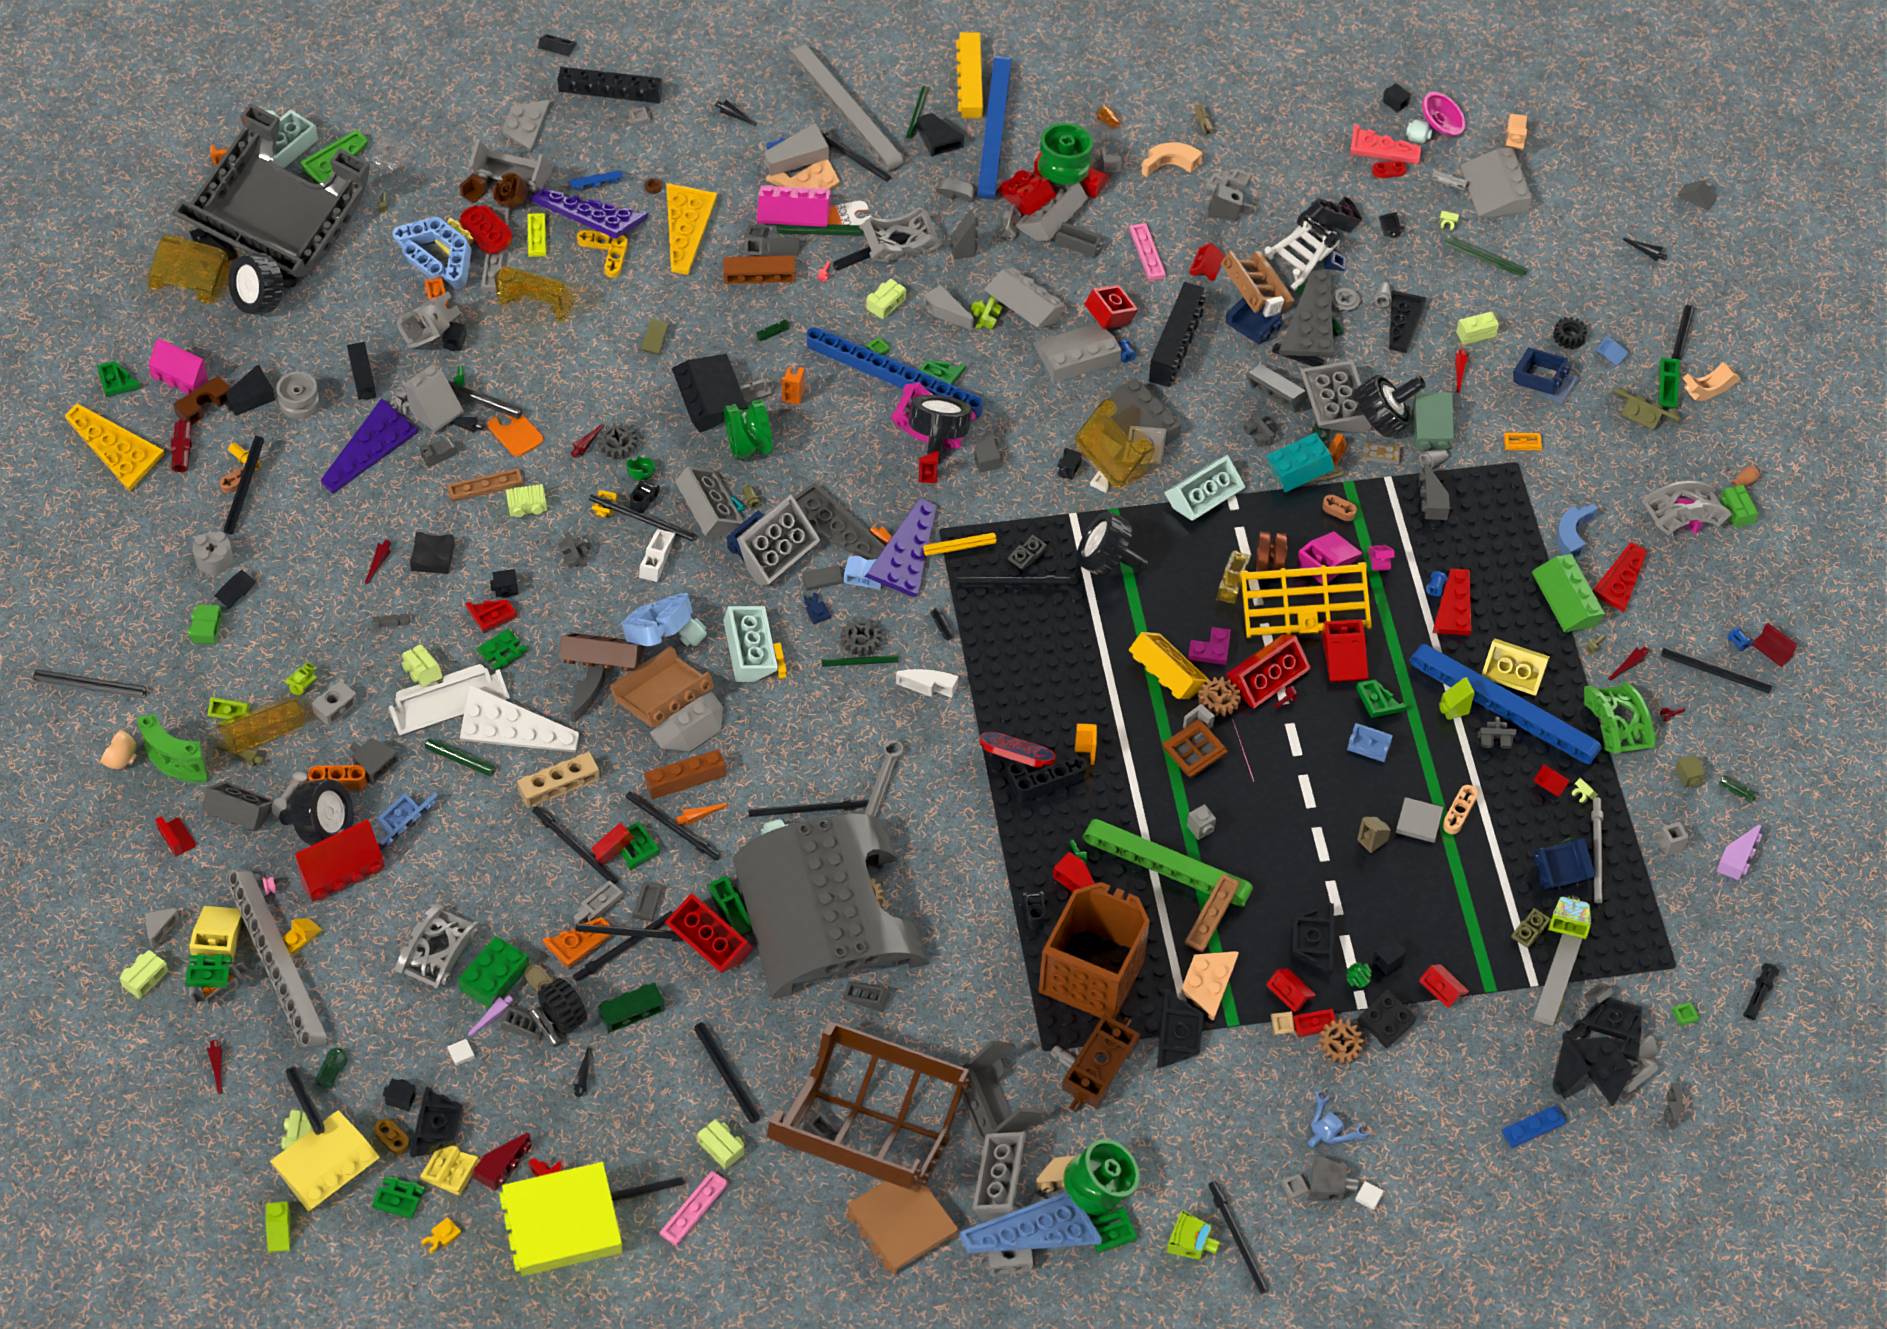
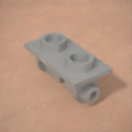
(1011, 218)
(756, 390)

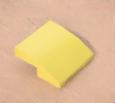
(450, 1169)

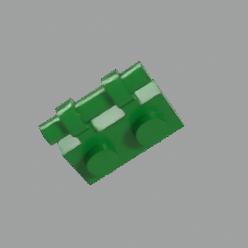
(498, 646)
(208, 975)
(396, 1202)

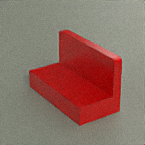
(1207, 261)
(175, 835)
(612, 843)
(1443, 985)
(1290, 989)

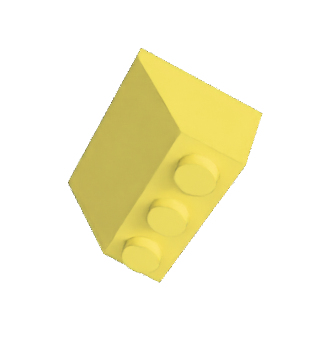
(1515, 666)

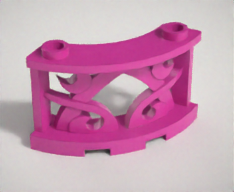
(902, 418)

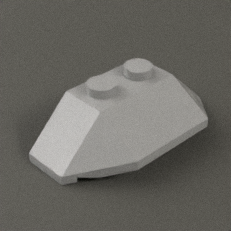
(690, 725)

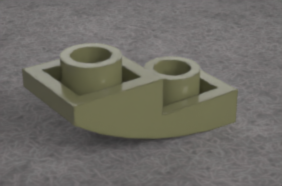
(654, 336)
(1531, 928)

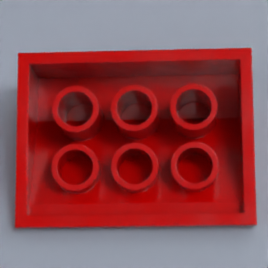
(339, 861)

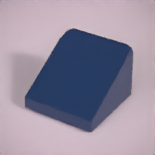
(1335, 261)

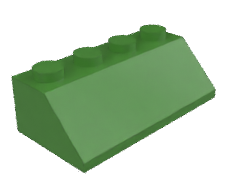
(1568, 593)

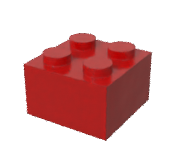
(1111, 306)

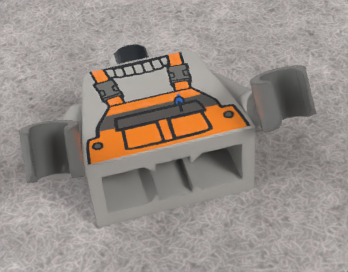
(211, 995)

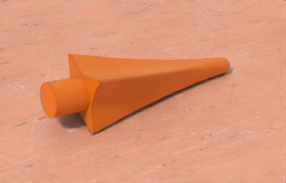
(881, 534)
(692, 815)

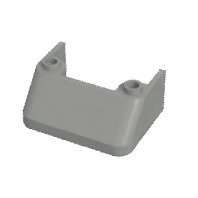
(496, 164)

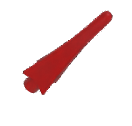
(1460, 363)

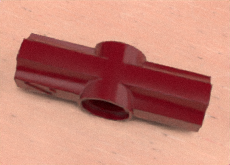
(181, 446)

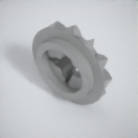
(1345, 293)
(396, 403)

